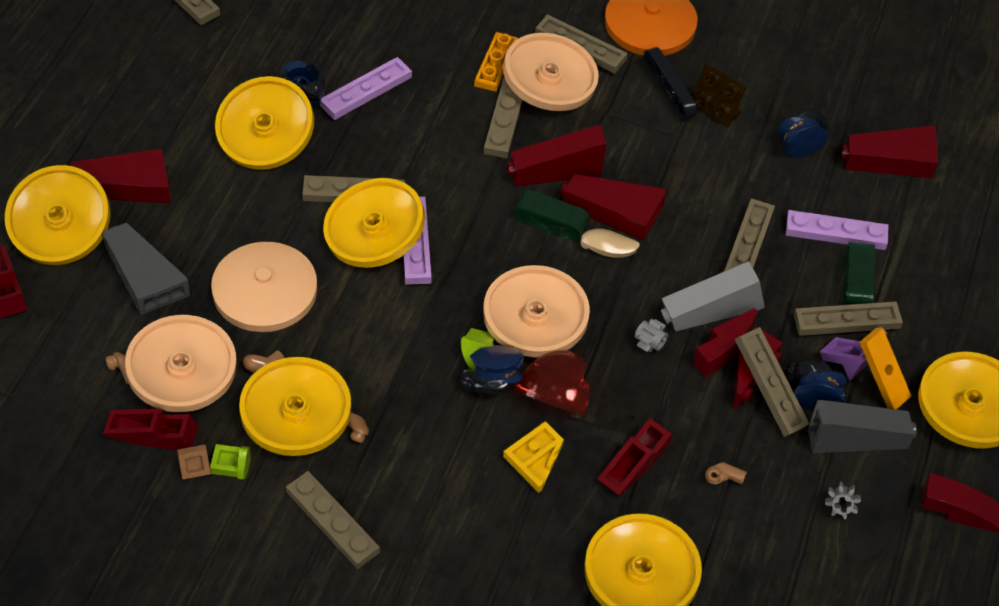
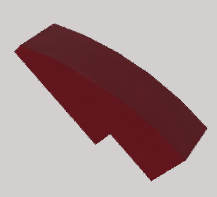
(10, 293)
(722, 343)
(151, 428)
(636, 457)
(961, 503)

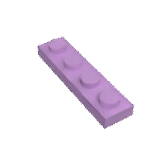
(365, 88)
(835, 229)
(417, 259)

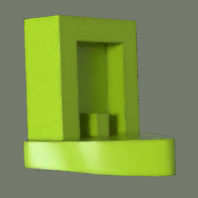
(473, 341)
(231, 461)

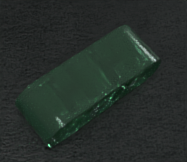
(551, 215)
(859, 273)

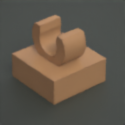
(194, 461)

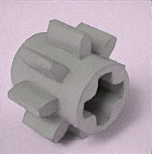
(651, 335)
(835, 502)

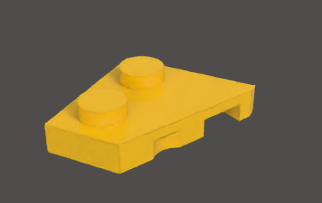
(535, 454)

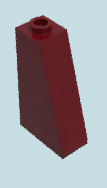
(893, 152)
(559, 158)
(130, 176)
(616, 203)

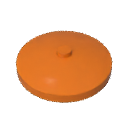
(651, 24)

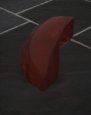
(557, 381)

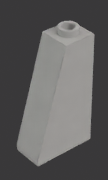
(714, 298)

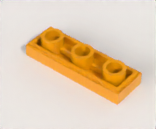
(491, 70)
(885, 368)

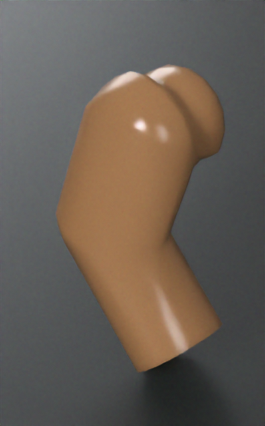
(115, 361)
(255, 362)
(359, 428)
(723, 472)

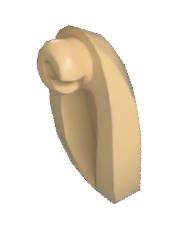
(608, 243)

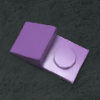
(847, 353)

